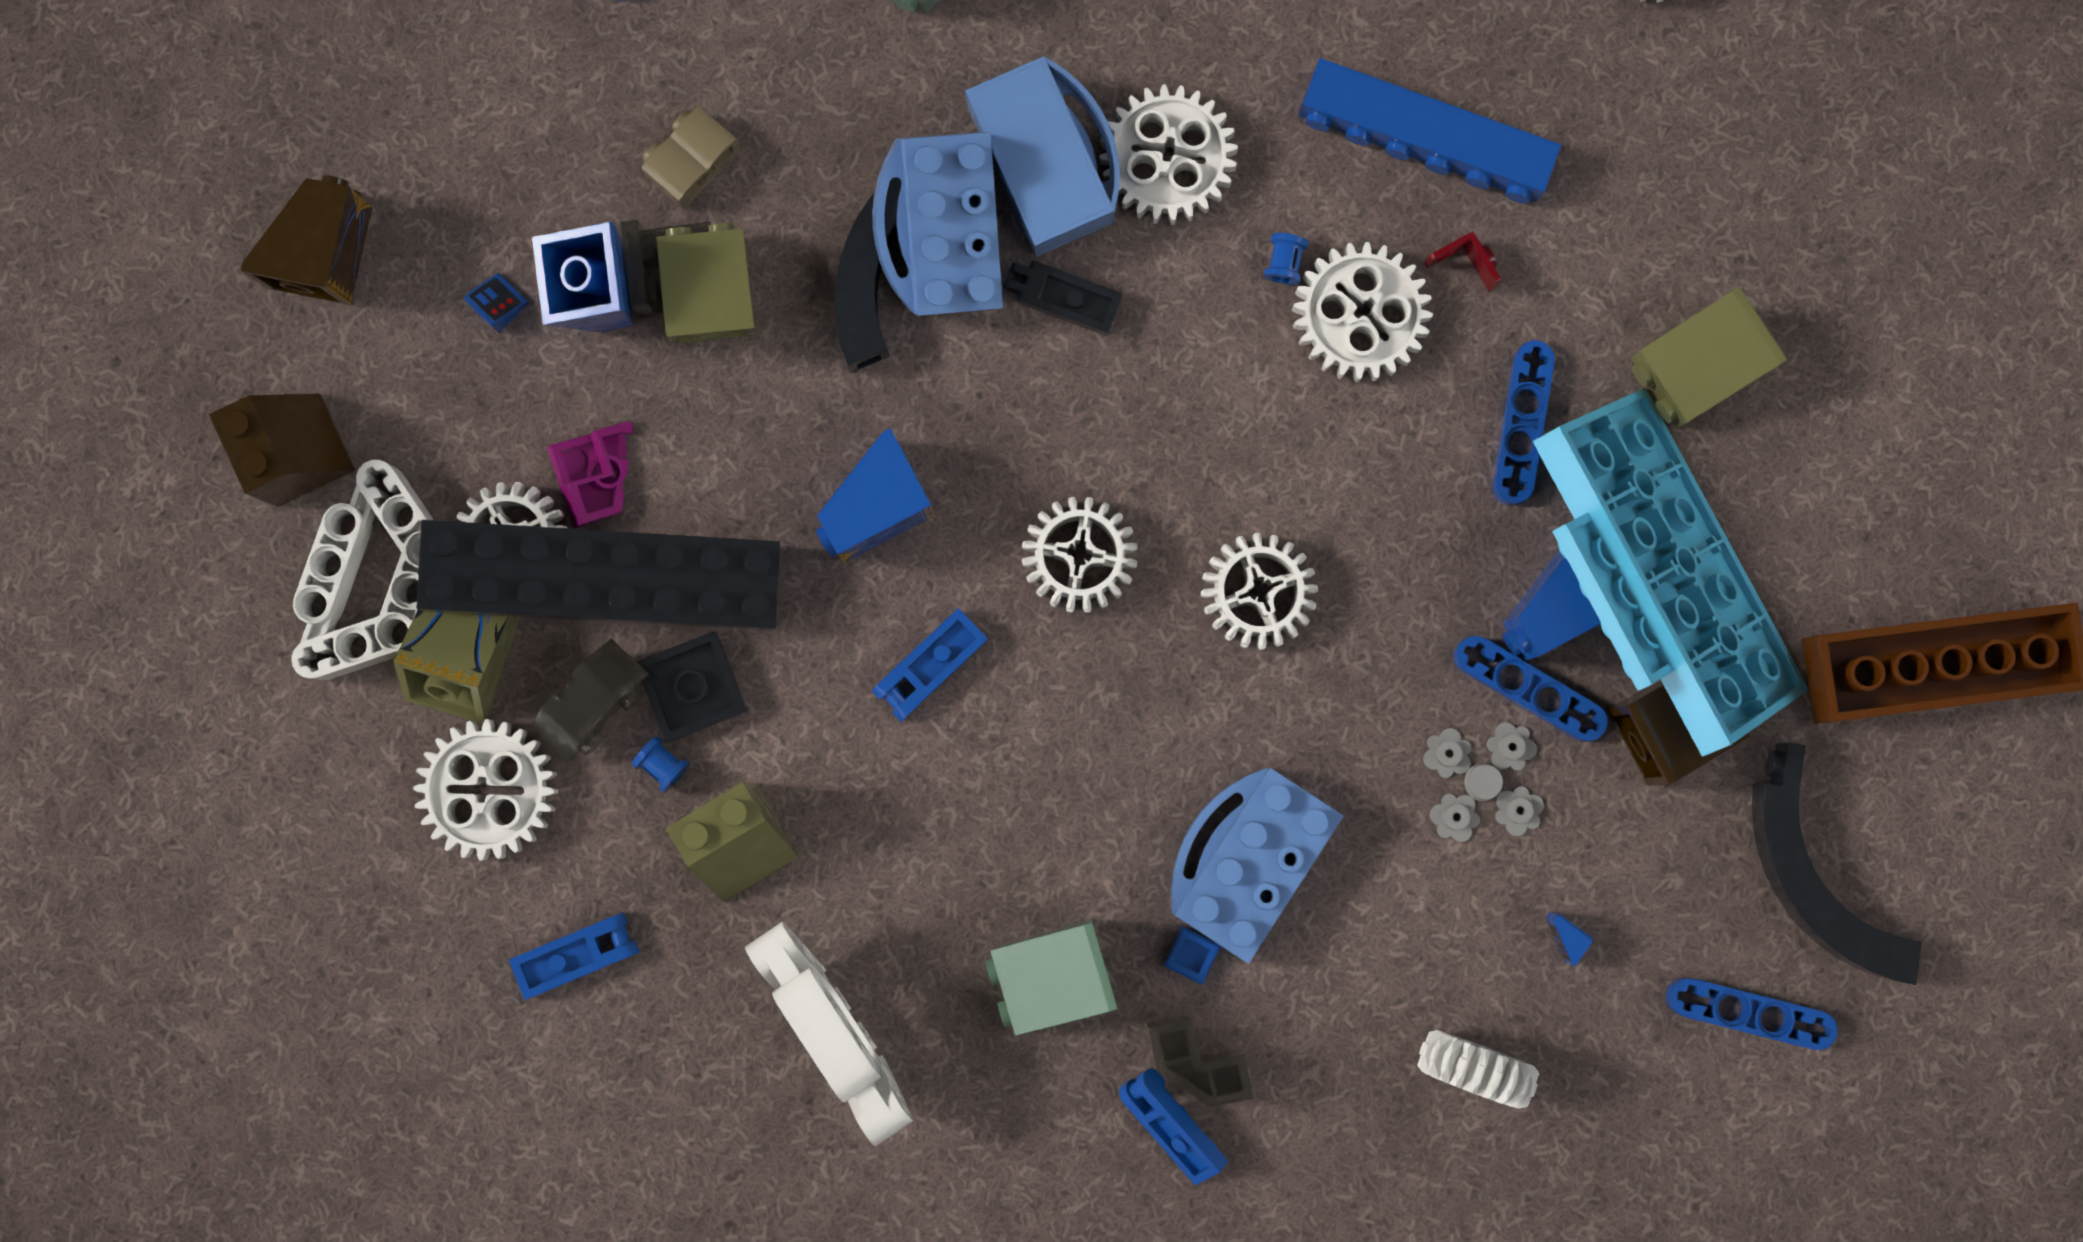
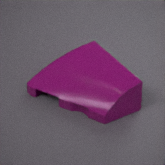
(592, 473)

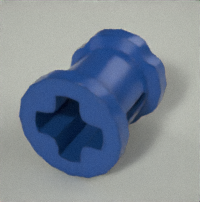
(1286, 258)
(660, 764)

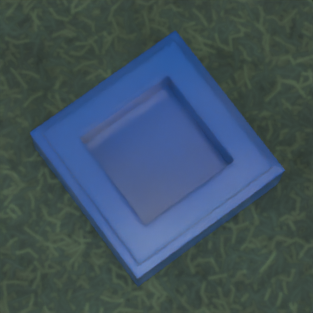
(1192, 955)

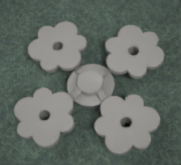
(1483, 782)

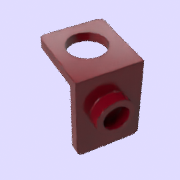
(1480, 256)

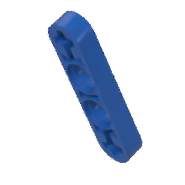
(1518, 422)
(1532, 684)
(1750, 1013)

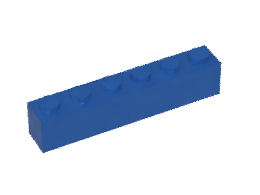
(1429, 131)

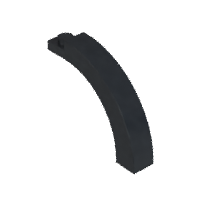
(858, 286)
(1801, 889)

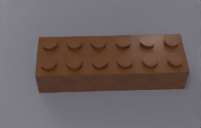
(1944, 663)

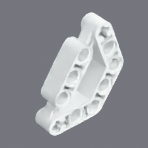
(329, 541)
(830, 1033)

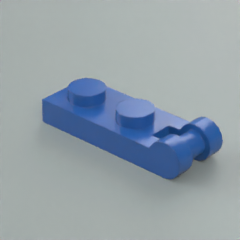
(931, 663)
(572, 956)
(1172, 1126)

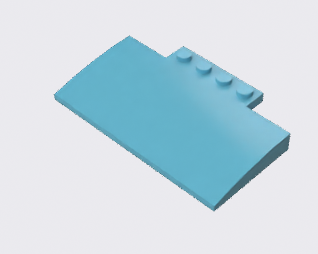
(1665, 573)

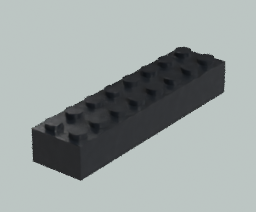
(597, 575)

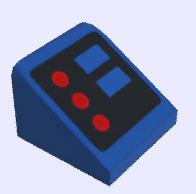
(496, 301)
(1569, 938)

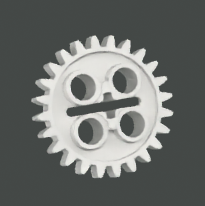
(1176, 117)
(1391, 288)
(484, 827)

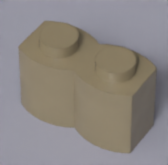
(689, 156)

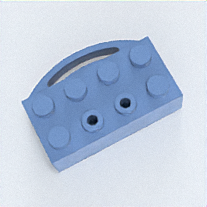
(1047, 153)
(942, 223)
(1251, 860)

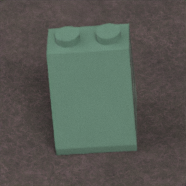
(1051, 978)

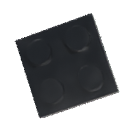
(692, 687)

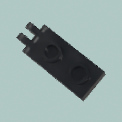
(1065, 296)

